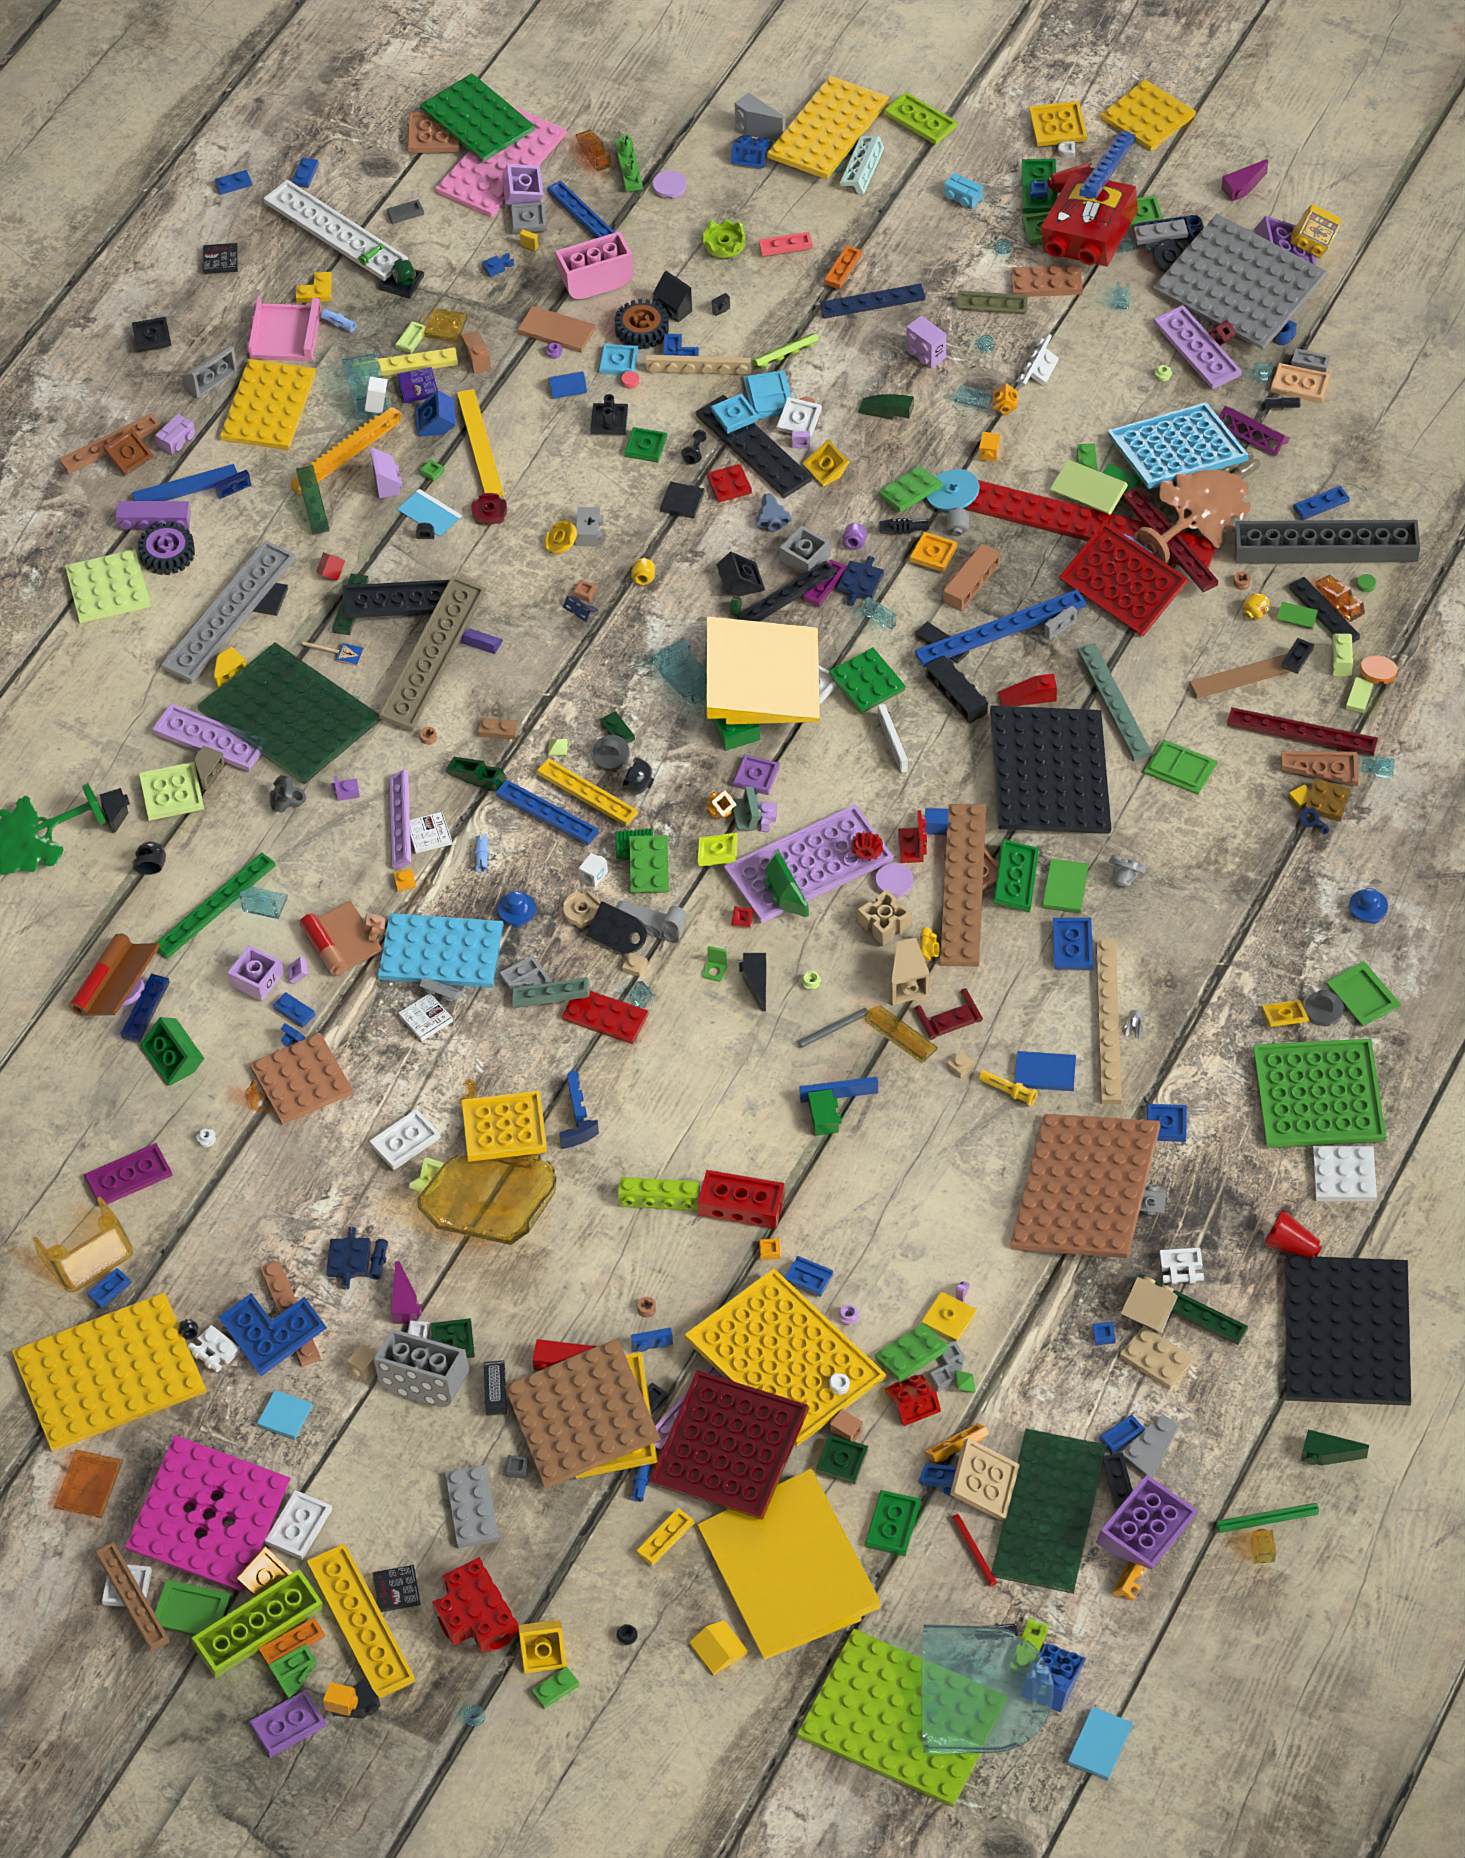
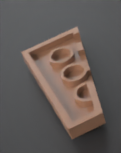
(1331, 766)

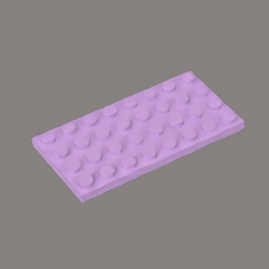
(815, 856)

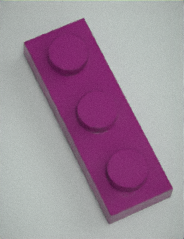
(819, 594)

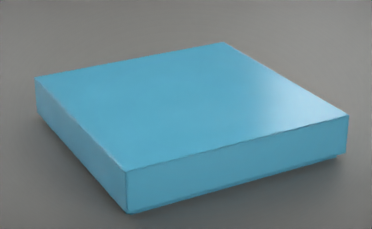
(618, 359)
(734, 413)
(284, 1414)

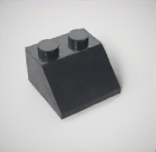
(673, 296)
(739, 575)

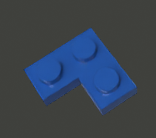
(674, 347)

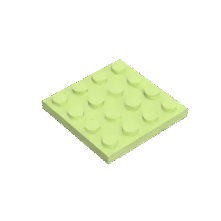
(107, 586)

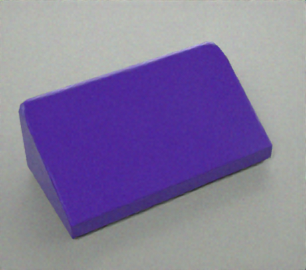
(481, 640)

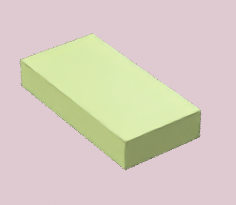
(411, 337)
(1359, 695)

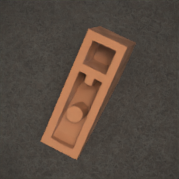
(476, 351)

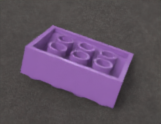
(1280, 234)
(1146, 1524)

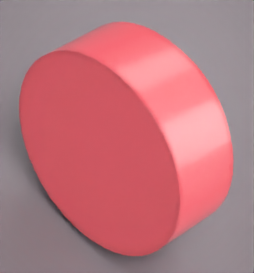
(630, 379)

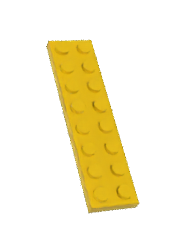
(361, 1621)

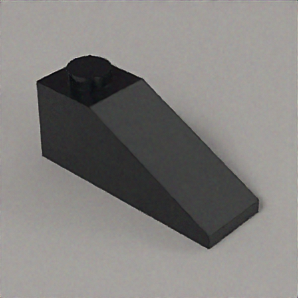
(754, 975)

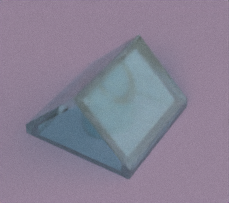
(262, 902)

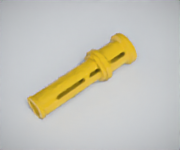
(1016, 1092)

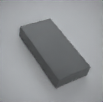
(405, 211)

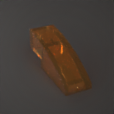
(594, 150)
(1340, 597)

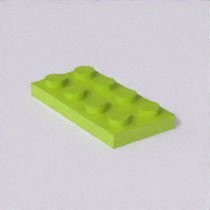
(920, 118)

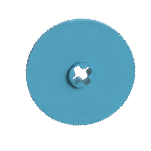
(965, 490)

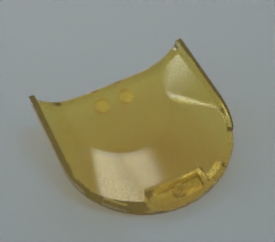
(489, 1197)

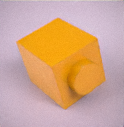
(989, 446)
(340, 1699)

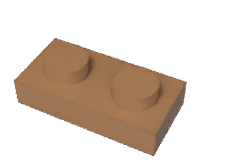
(498, 728)

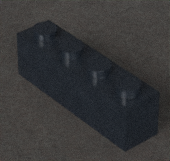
(957, 689)

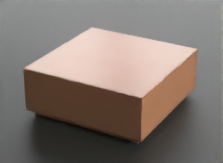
(585, 590)

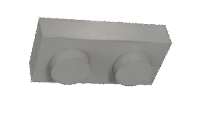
(1310, 360)
(1060, 622)
(433, 987)

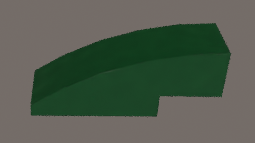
(887, 406)
(476, 773)

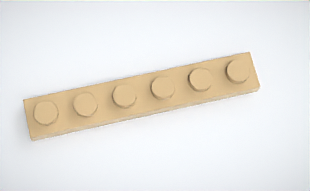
(698, 364)

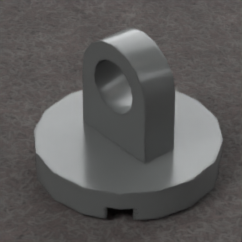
(611, 752)
(283, 793)
(1324, 1008)

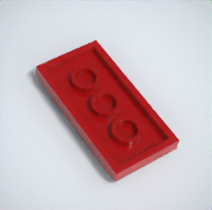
(606, 1016)

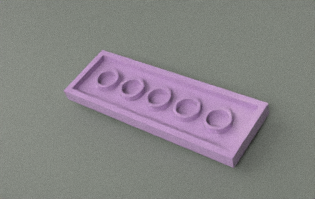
(1197, 347)
(197, 730)

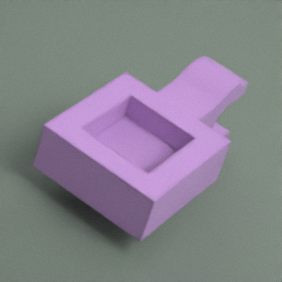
(768, 814)

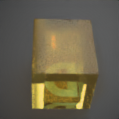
(1263, 1546)

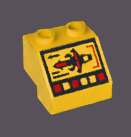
(1315, 230)

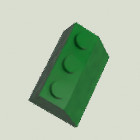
(171, 1050)

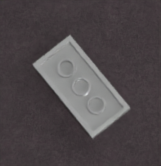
(472, 1506)

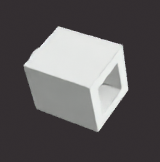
(593, 870)

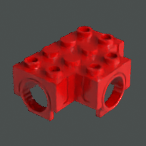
(474, 1608)

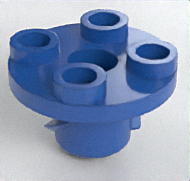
(1368, 905)
(516, 908)

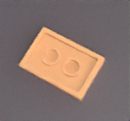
(1300, 382)

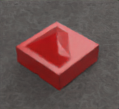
(742, 917)

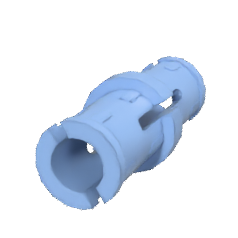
(338, 320)
(481, 853)

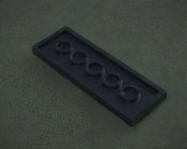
(392, 598)

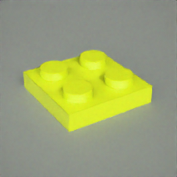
(717, 849)

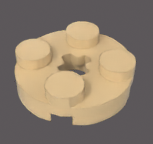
(576, 900)

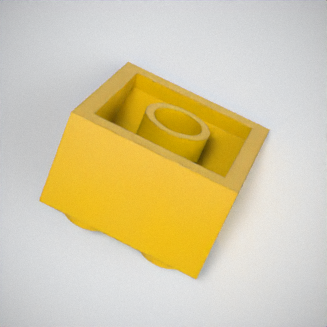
(542, 1646)

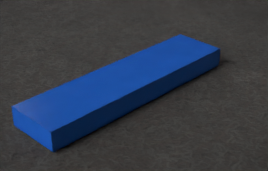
(842, 1088)

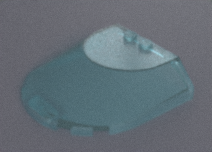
(981, 1689)

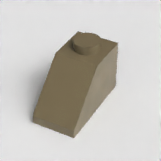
(208, 765)

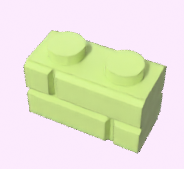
(1342, 655)

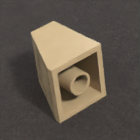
(909, 974)

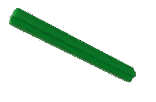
(1267, 1517)

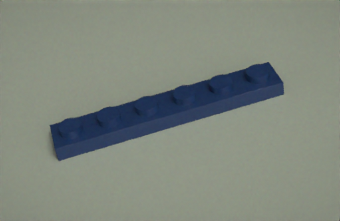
(872, 301)

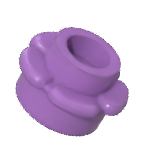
(554, 350)

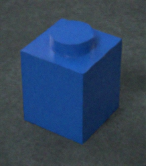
(936, 821)

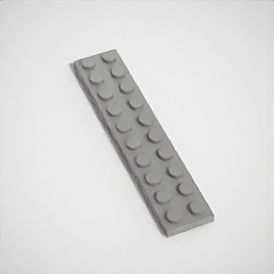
(228, 611)

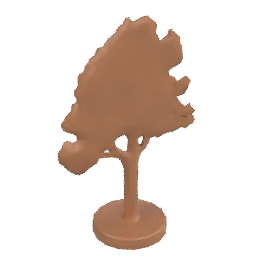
(1212, 500)

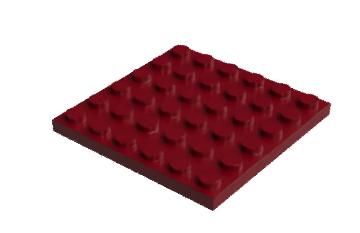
(729, 1444)

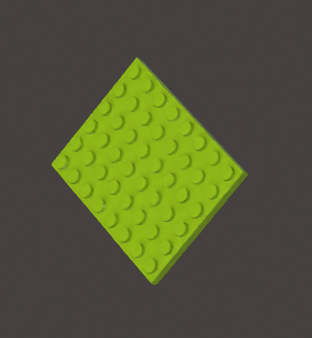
(875, 1719)

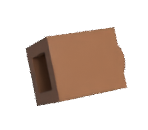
(846, 1426)

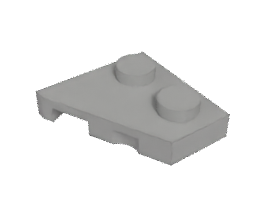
(525, 973)

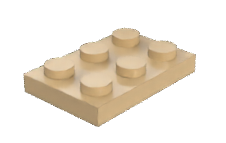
(1157, 1357)

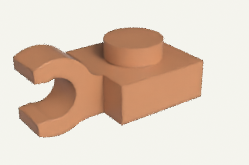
(375, 925)

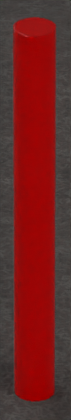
(974, 1550)

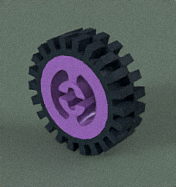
(164, 538)

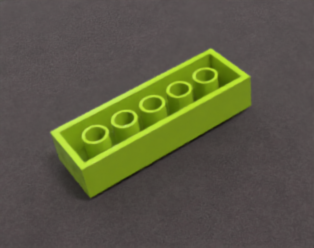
(257, 1623)

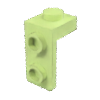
(429, 1169)

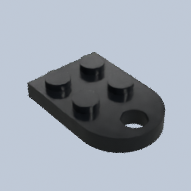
(615, 929)

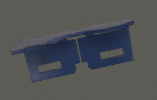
(578, 609)

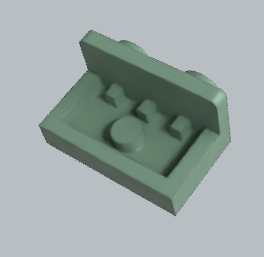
(746, 810)

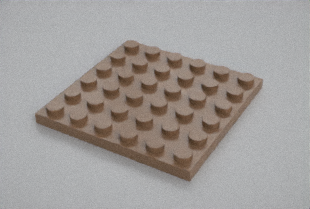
(582, 1413)

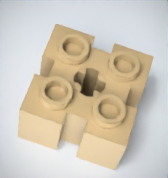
(884, 917)

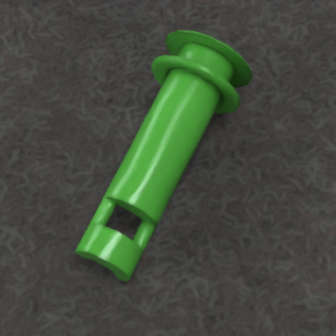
(365, 258)

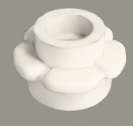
(206, 1141)

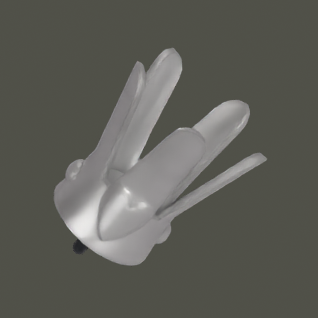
(1135, 1020)

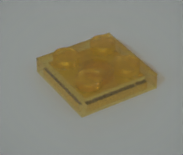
(445, 325)

